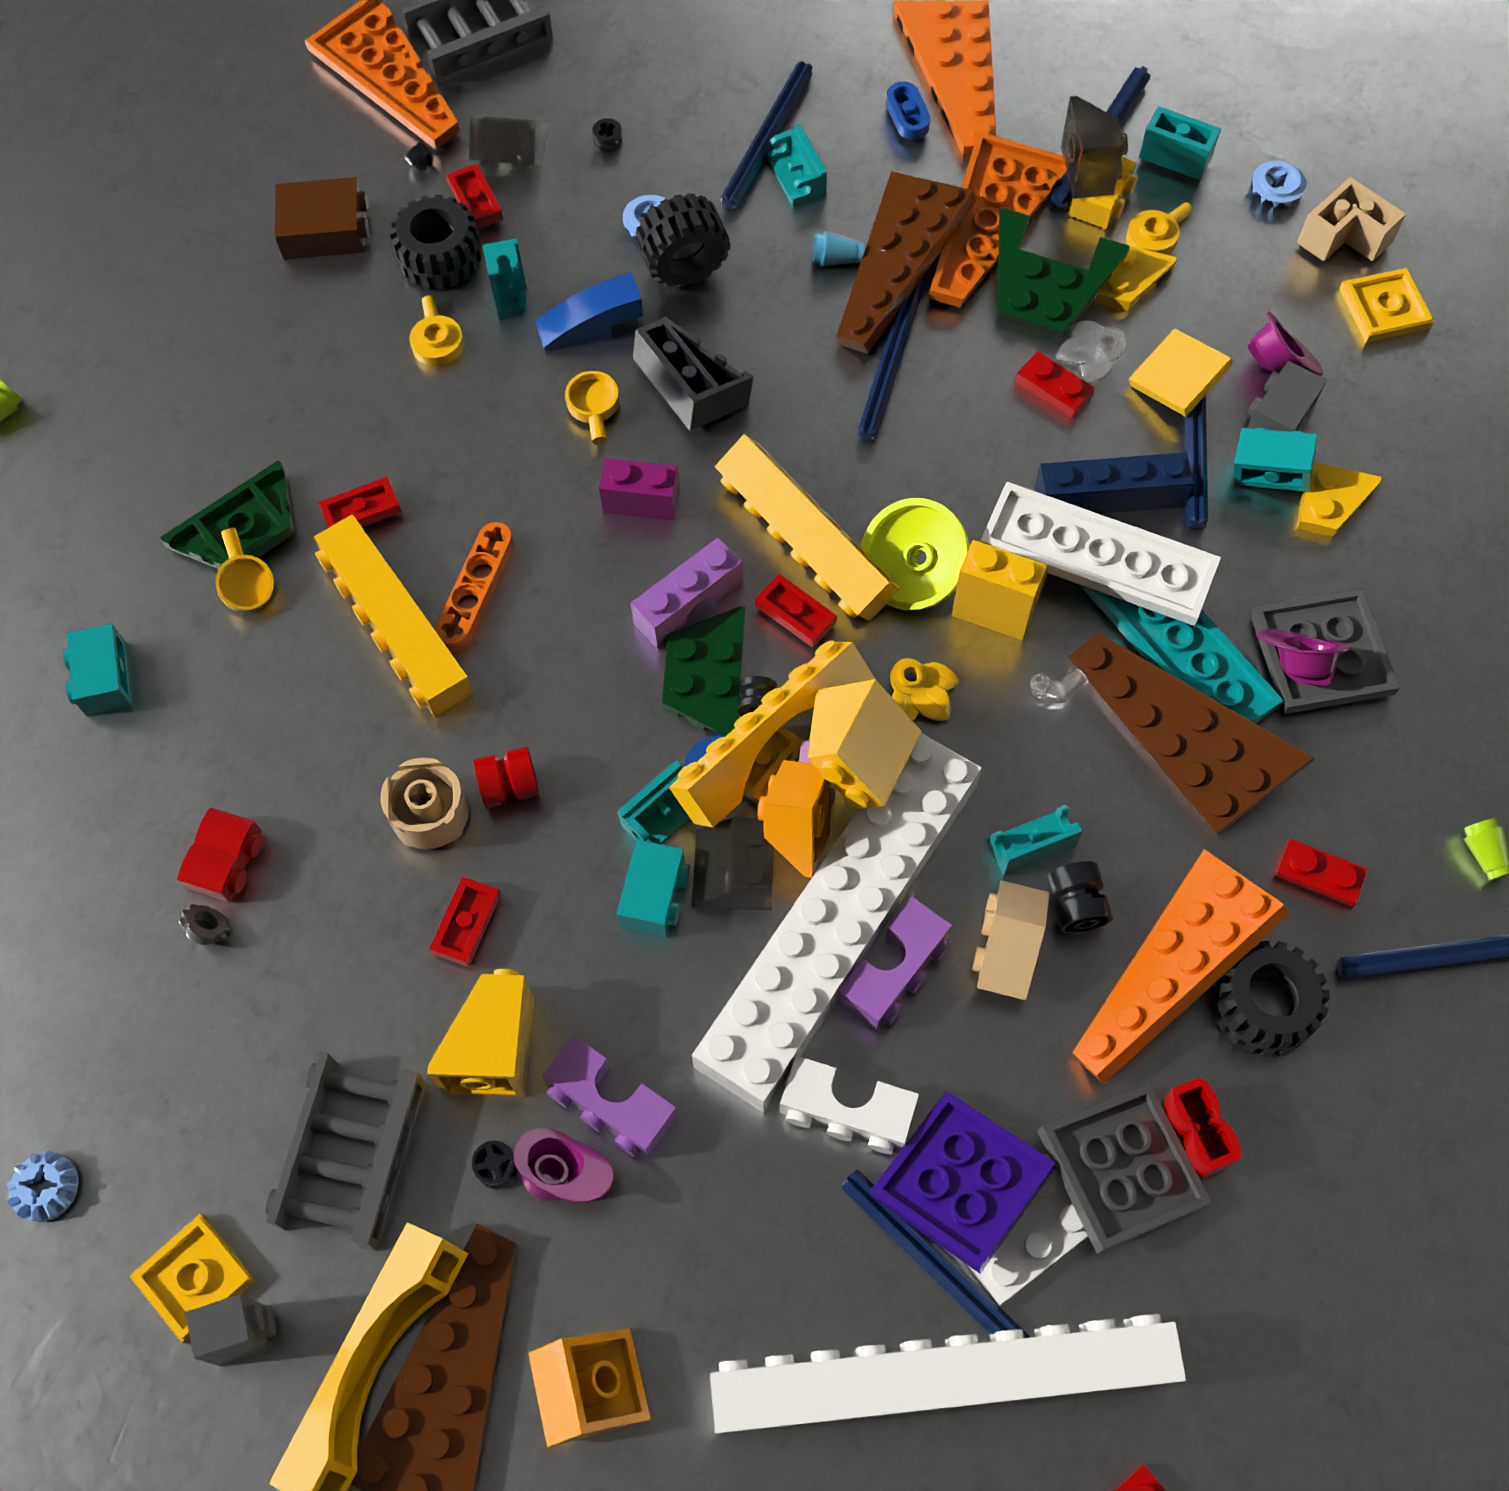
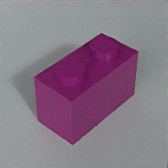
(639, 489)

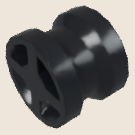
(752, 691)
(491, 1157)

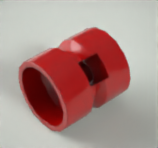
(506, 777)

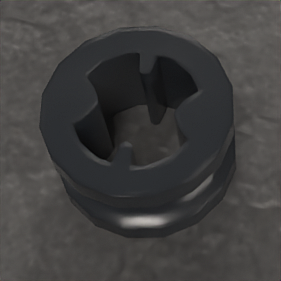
(607, 126)

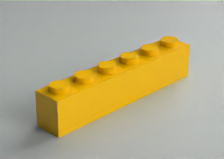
(807, 528)
(393, 615)

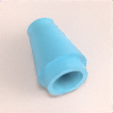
(836, 250)

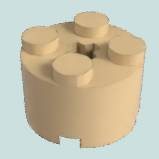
(419, 823)

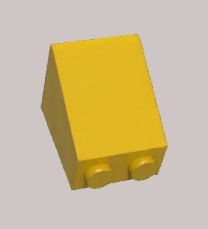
(998, 589)
(860, 741)
(489, 1040)

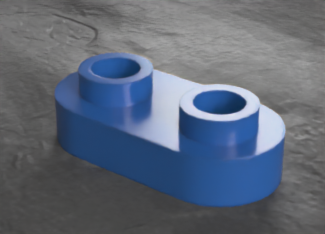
(912, 116)

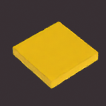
(1386, 305)
(1180, 372)
(191, 1273)

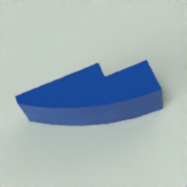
(590, 313)

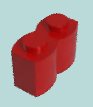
(220, 854)
(1204, 1134)

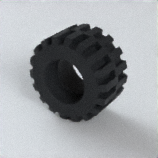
(430, 222)
(682, 240)
(1293, 977)

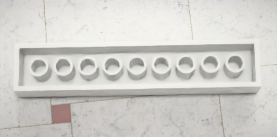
(834, 926)
(946, 1376)

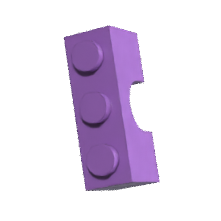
(665, 606)
(876, 993)
(636, 1122)

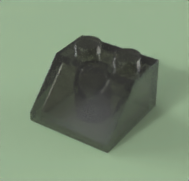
(507, 141)
(1092, 149)
(733, 866)

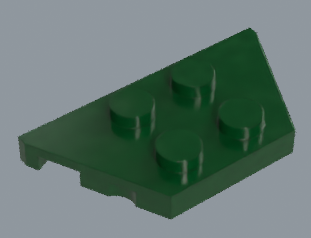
(256, 510)
(705, 671)

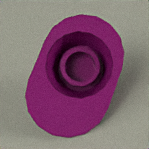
(1276, 346)
(1305, 657)
(561, 1167)

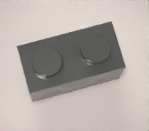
(1287, 399)
(230, 1330)

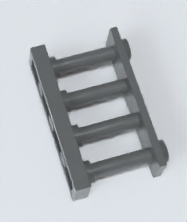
(476, 48)
(377, 1179)

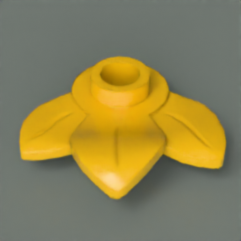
(928, 691)

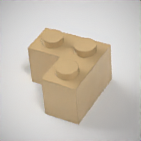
(1352, 217)
(1015, 933)

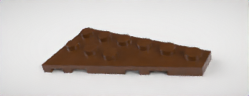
(905, 239)
(1202, 746)
(441, 1399)

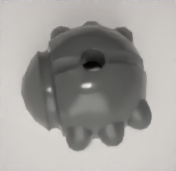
(204, 924)

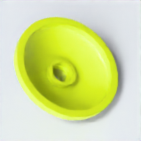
(905, 532)

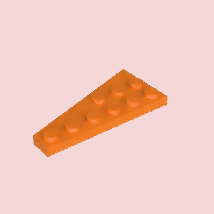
(956, 59)
(381, 63)
(1001, 176)
(1193, 944)

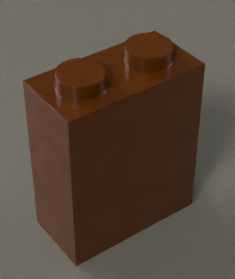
(320, 218)

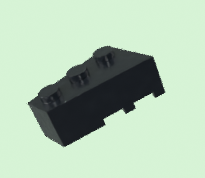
(689, 376)

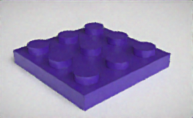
(963, 1181)

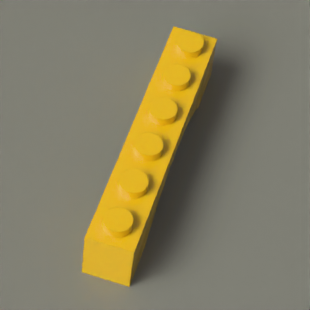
(718, 780)
(327, 1440)

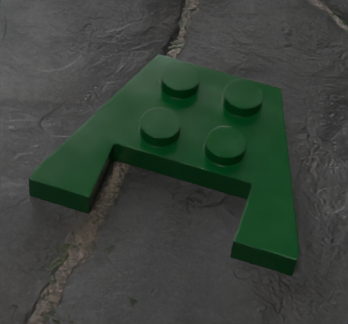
(1042, 289)

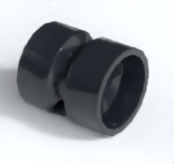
(1079, 897)

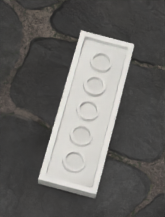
(1102, 553)

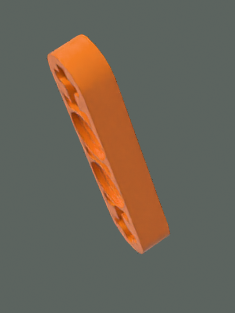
(471, 585)

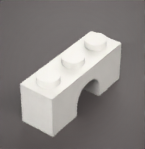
(880, 1122)

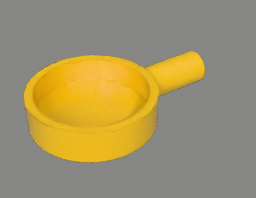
(1157, 230)
(436, 338)
(592, 399)
(243, 580)

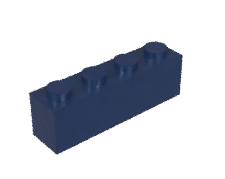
(1119, 483)

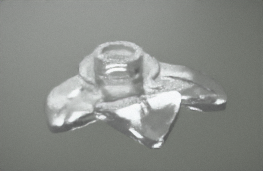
(1088, 349)

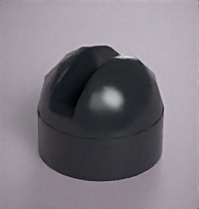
(420, 156)

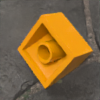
(797, 814)
(588, 1386)

